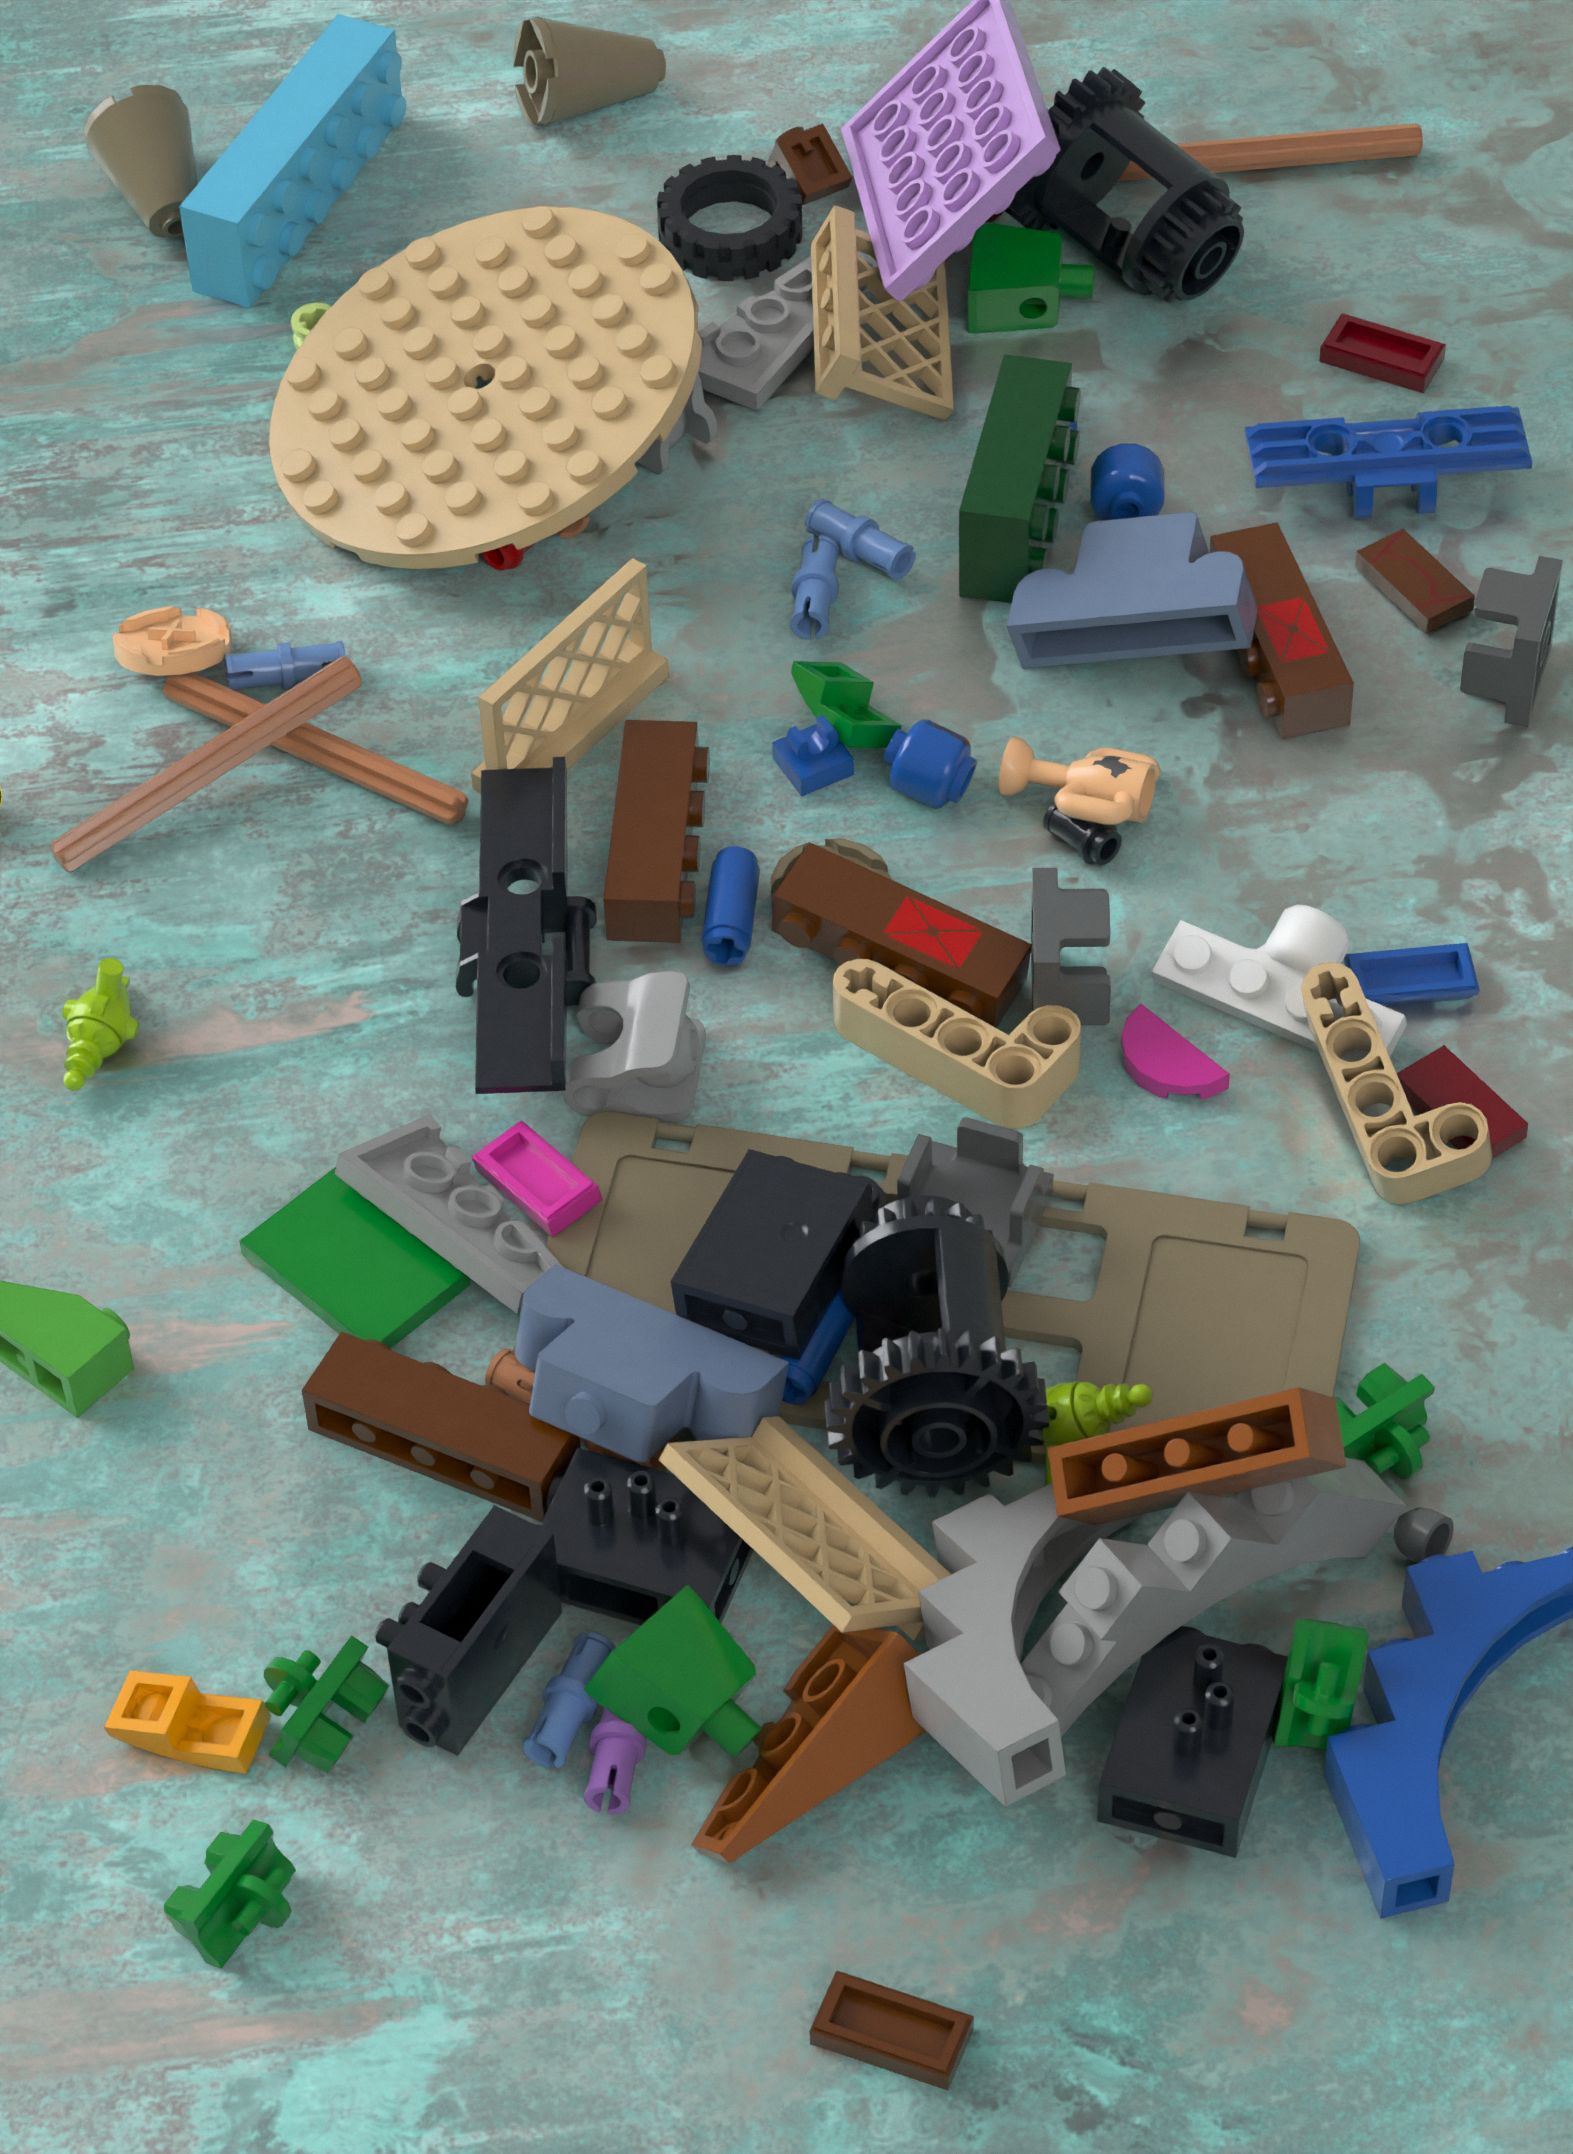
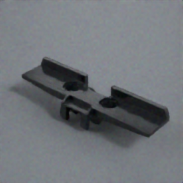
(502, 933)

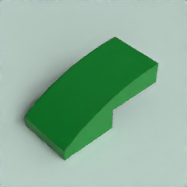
(844, 700)

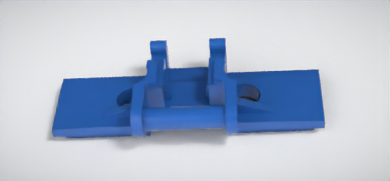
(1388, 452)

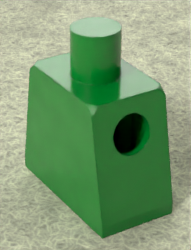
(1020, 279)
(679, 1679)

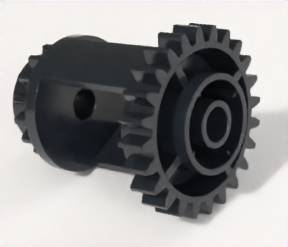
(1184, 236)
(933, 1374)

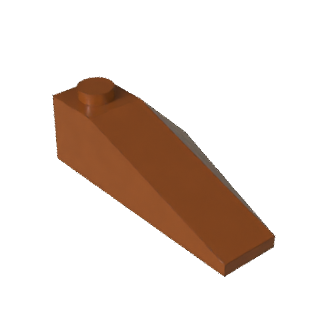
(842, 1721)

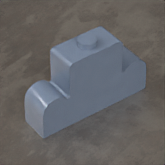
(1134, 594)
(636, 1371)

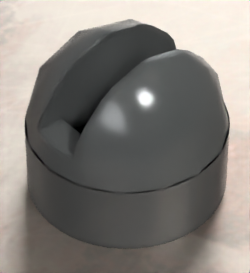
(1423, 1533)

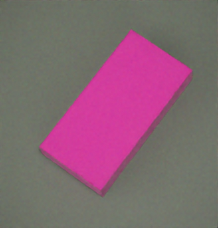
(537, 1178)

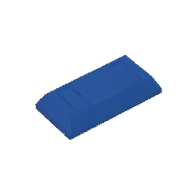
(1415, 974)

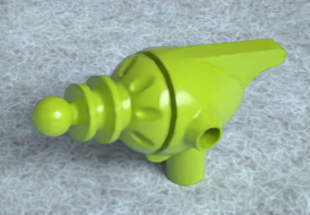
(97, 1023)
(1085, 1411)

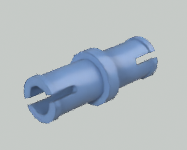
(860, 539)
(814, 587)
(279, 666)
(567, 1702)

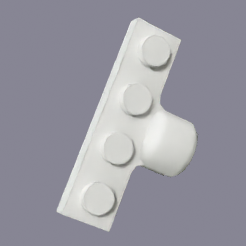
(1266, 981)

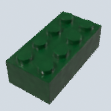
(1017, 477)

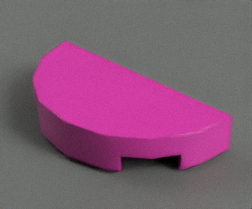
(1166, 1061)

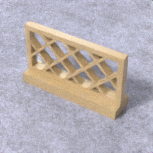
(842, 308)
(595, 692)
(811, 1526)

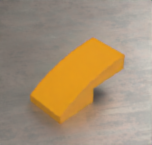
(180, 1723)

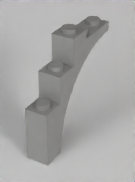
(1207, 1549)
(975, 1623)

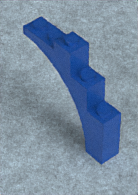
(1416, 1690)

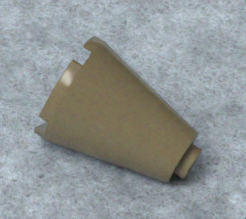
(580, 69)
(146, 153)

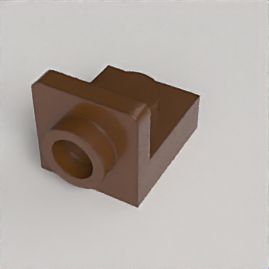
(811, 161)

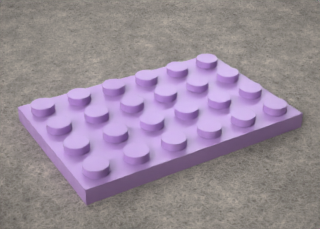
(948, 143)

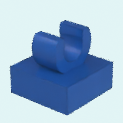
(813, 757)

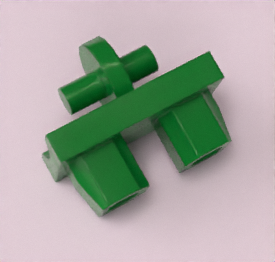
(1392, 1426)
(1319, 1683)
(308, 1730)
(238, 1894)

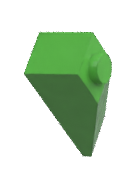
(62, 1344)

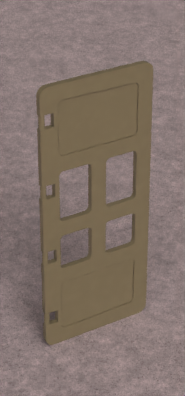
(1174, 1300)

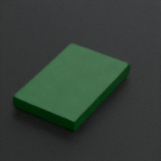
(352, 1263)

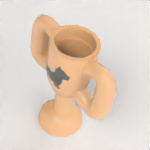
(1100, 788)

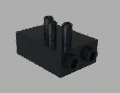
(772, 1253)
(637, 1539)
(471, 1629)
(1193, 1741)

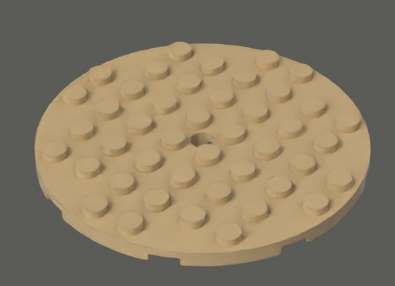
(587, 365)

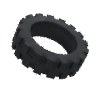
(726, 182)

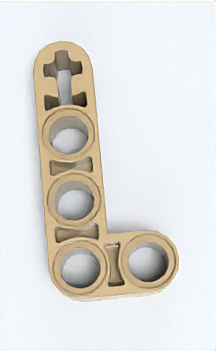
(950, 1050)
(1376, 1081)

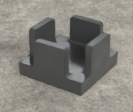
(1531, 606)
(1068, 920)
(987, 1178)

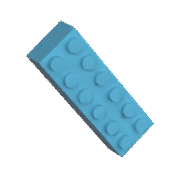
(293, 161)

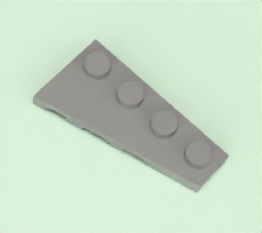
(762, 342)
(444, 1206)

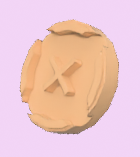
(172, 644)

